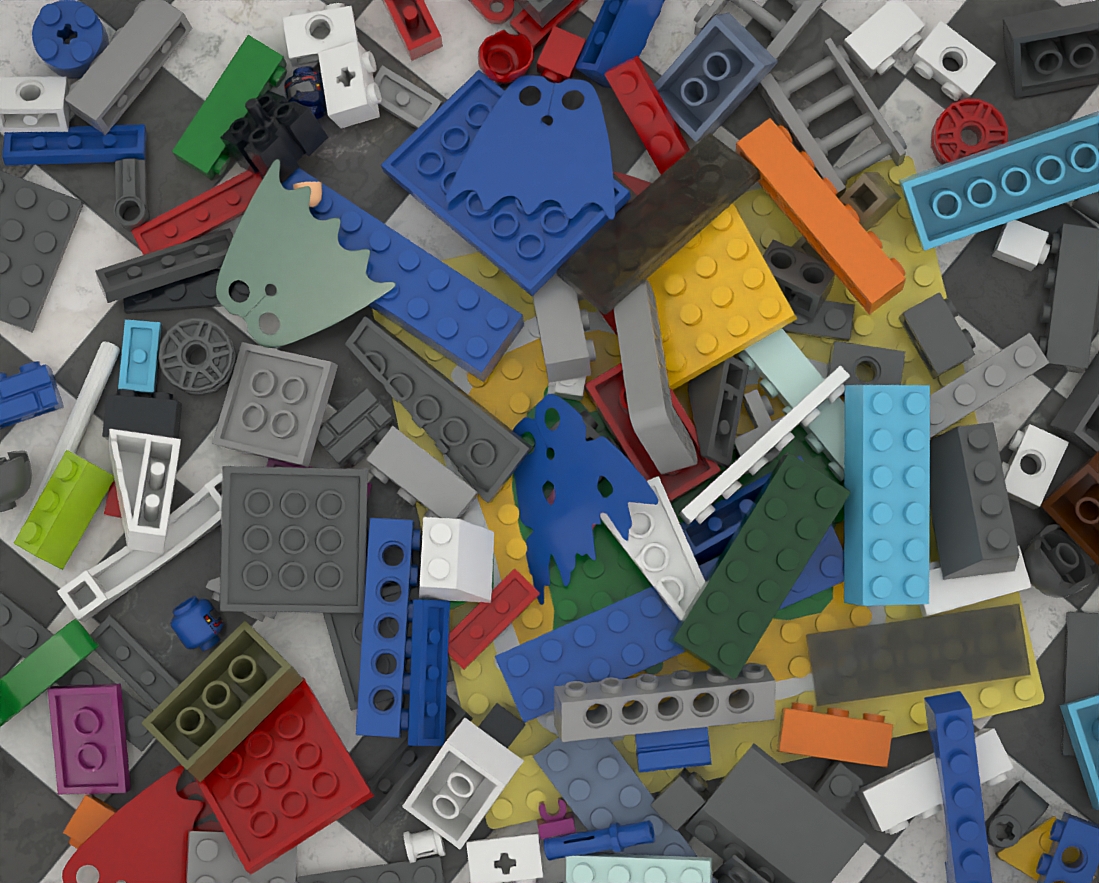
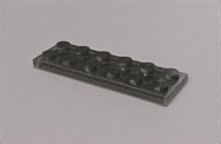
(658, 223)
(917, 654)

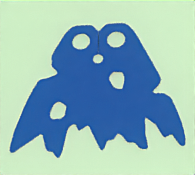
(575, 472)

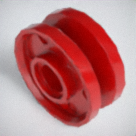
(967, 115)

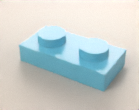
(140, 356)

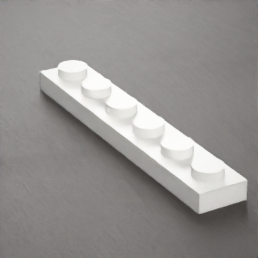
(755, 457)

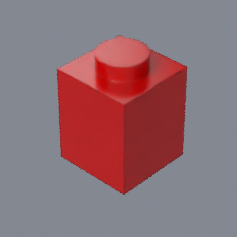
(560, 55)

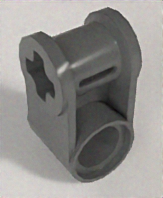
(1017, 810)

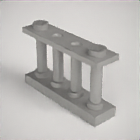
(782, 31)
(796, 121)

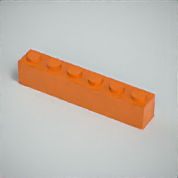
(821, 216)

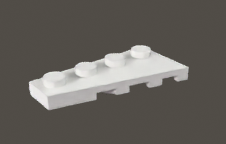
(661, 550)

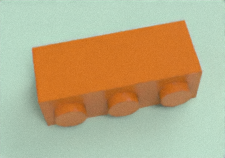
(835, 735)

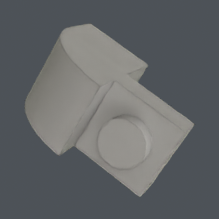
(759, 412)

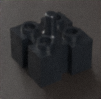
(273, 132)

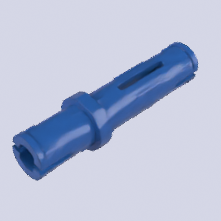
(611, 838)

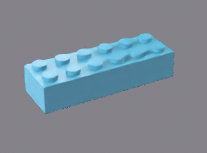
(1004, 182)
(888, 496)

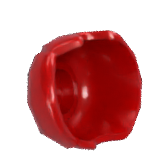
(505, 56)

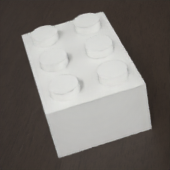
(462, 783)

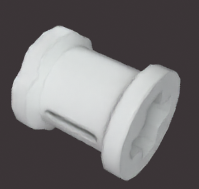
(423, 844)

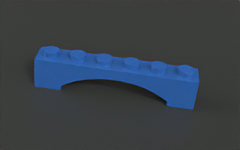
(957, 765)

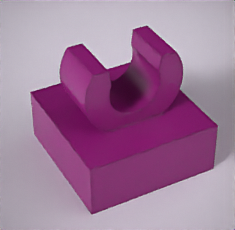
(557, 823)

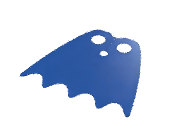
(538, 162)

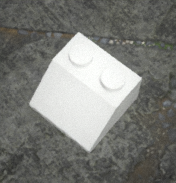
(456, 561)

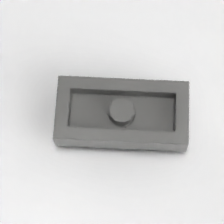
(404, 98)

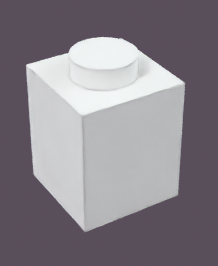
(1022, 245)

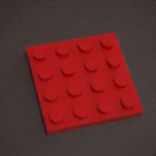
(284, 781)

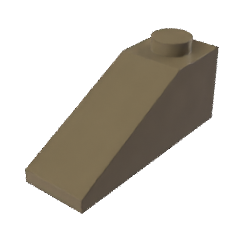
(869, 197)

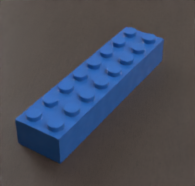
(428, 294)

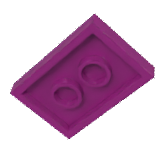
(89, 739)

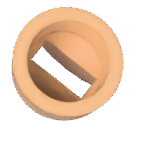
(316, 191)

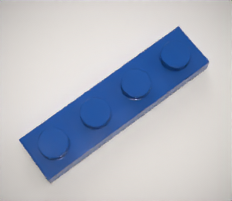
(77, 145)
(428, 672)

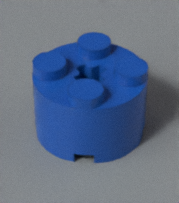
(56, 25)

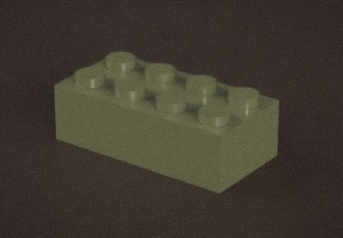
(222, 701)

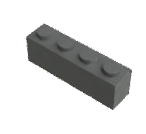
(1071, 298)

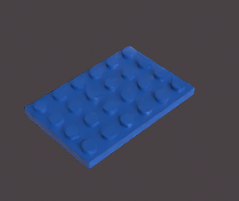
(517, 243)

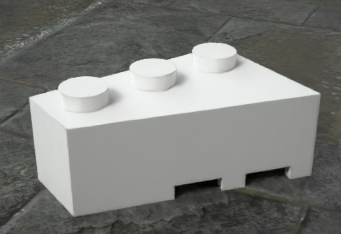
(144, 483)

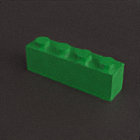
(247, 76)

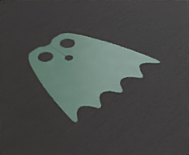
(299, 255)

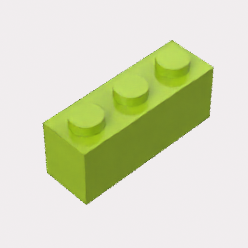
(64, 510)

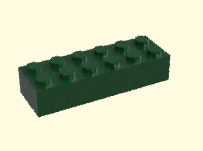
(759, 566)

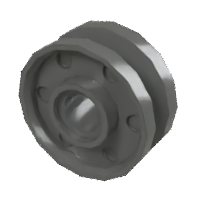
(182, 341)

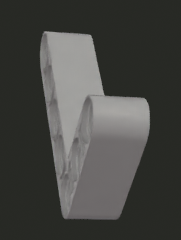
(648, 383)

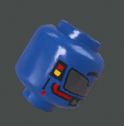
(197, 623)

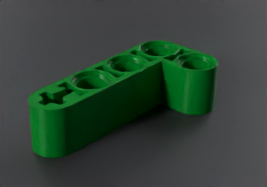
(44, 668)

